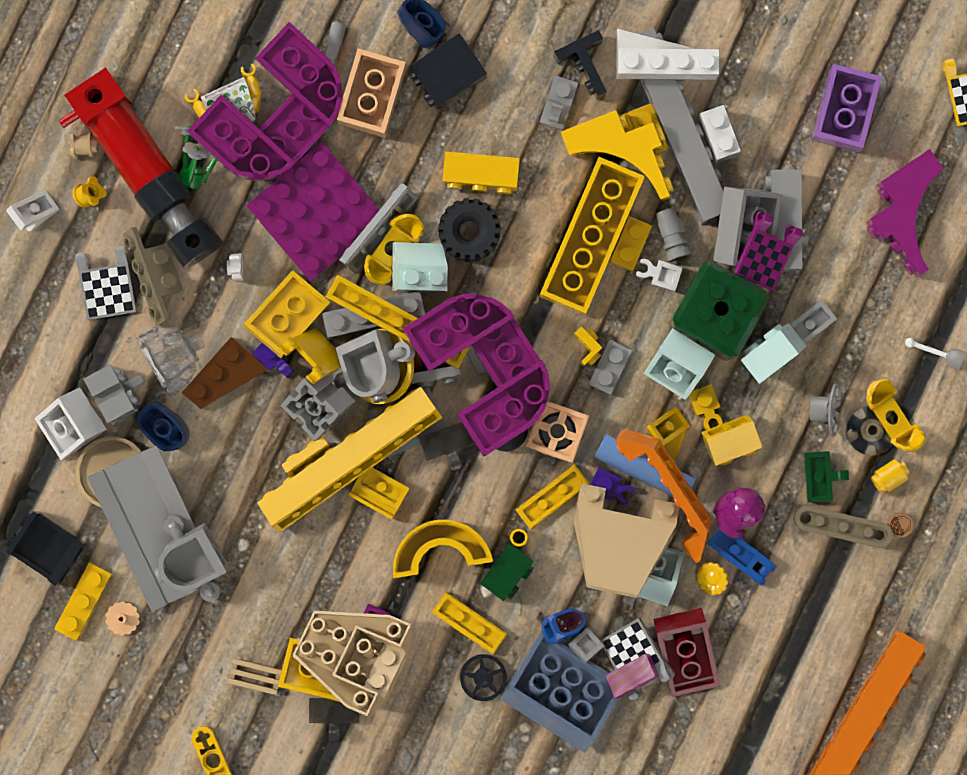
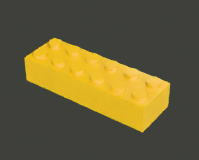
(591, 236)

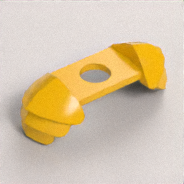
(379, 264)
(902, 434)

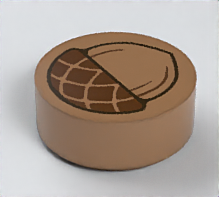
(900, 524)

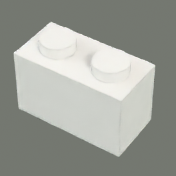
(719, 134)

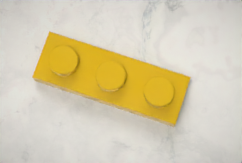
(83, 601)

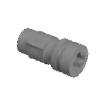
(672, 233)

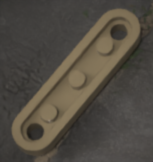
(843, 526)

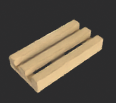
(234, 671)

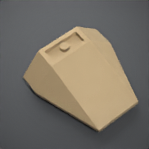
(355, 655)

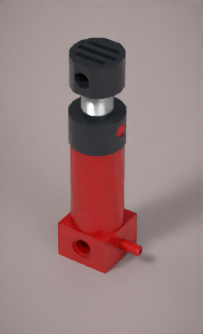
(141, 164)

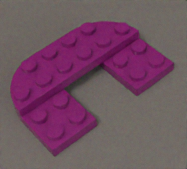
(291, 128)
(505, 354)

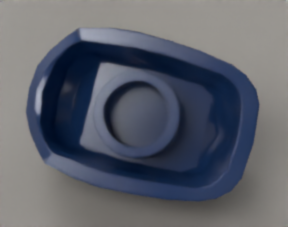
(422, 22)
(163, 427)

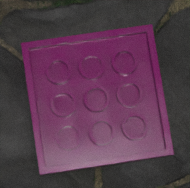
(314, 211)

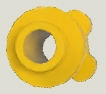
(88, 193)

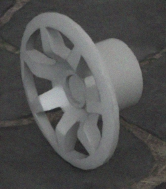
(823, 409)

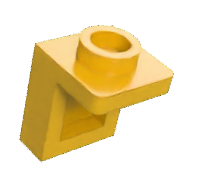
(588, 339)

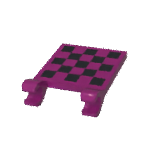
(765, 254)

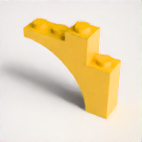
(609, 136)

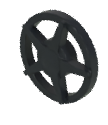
(483, 677)

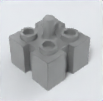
(114, 393)
(317, 405)

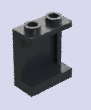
(447, 71)
(45, 547)

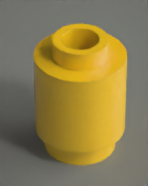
(890, 476)

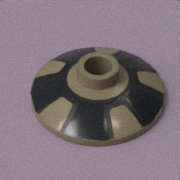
(858, 433)

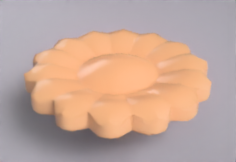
(122, 618)

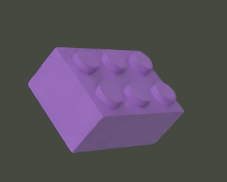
(846, 108)

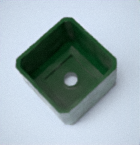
(699, 322)

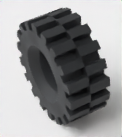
(469, 211)

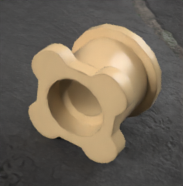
(83, 145)

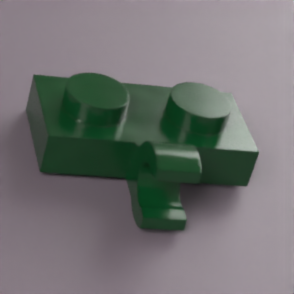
(820, 477)

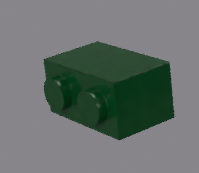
(507, 572)

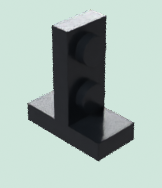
(583, 61)

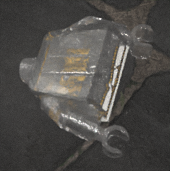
(170, 357)

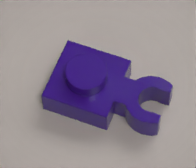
(610, 482)

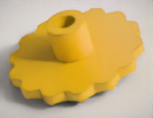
(712, 578)

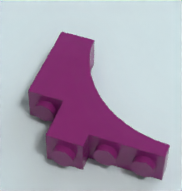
(898, 221)

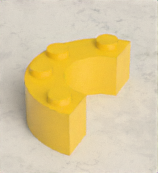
(439, 533)

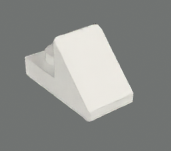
(32, 210)

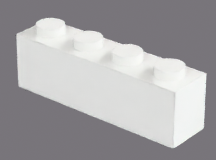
(657, 59)

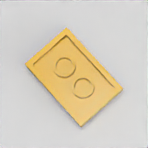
(286, 312)

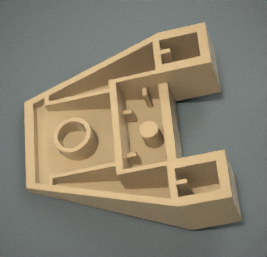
(618, 547)

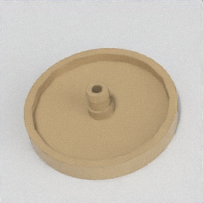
(99, 456)

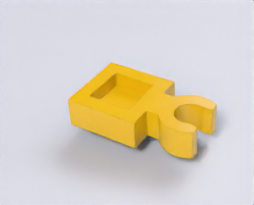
(704, 402)

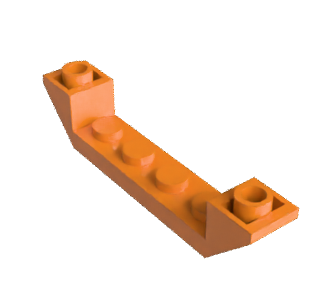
(636, 444)

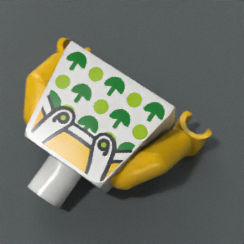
(241, 94)

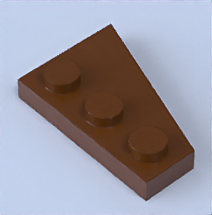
(222, 374)

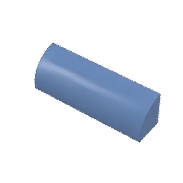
(637, 468)

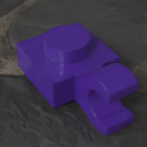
(271, 360)

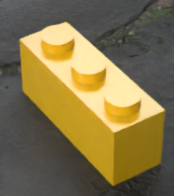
(480, 172)

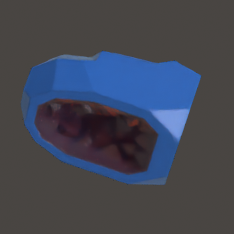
(563, 625)

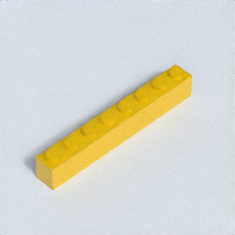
(349, 459)

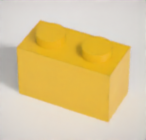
(732, 440)

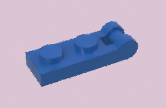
(741, 556)

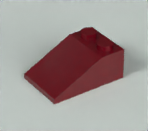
(687, 651)

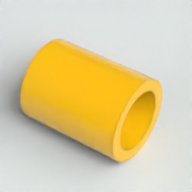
(511, 537)

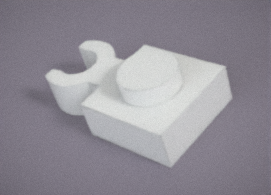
(235, 267)
(664, 275)

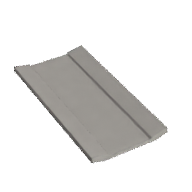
(137, 501)

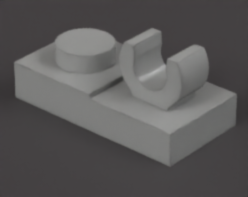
(558, 103)

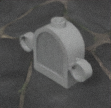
(371, 364)
(191, 560)

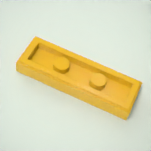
(551, 497)
(469, 623)

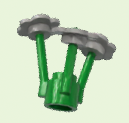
(192, 174)

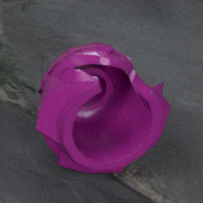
(739, 510)

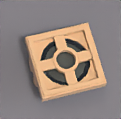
(557, 432)

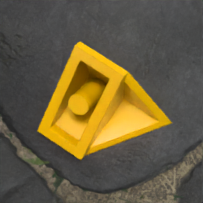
(670, 430)

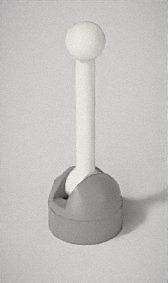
(953, 357)

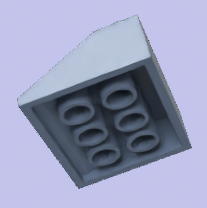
(561, 693)

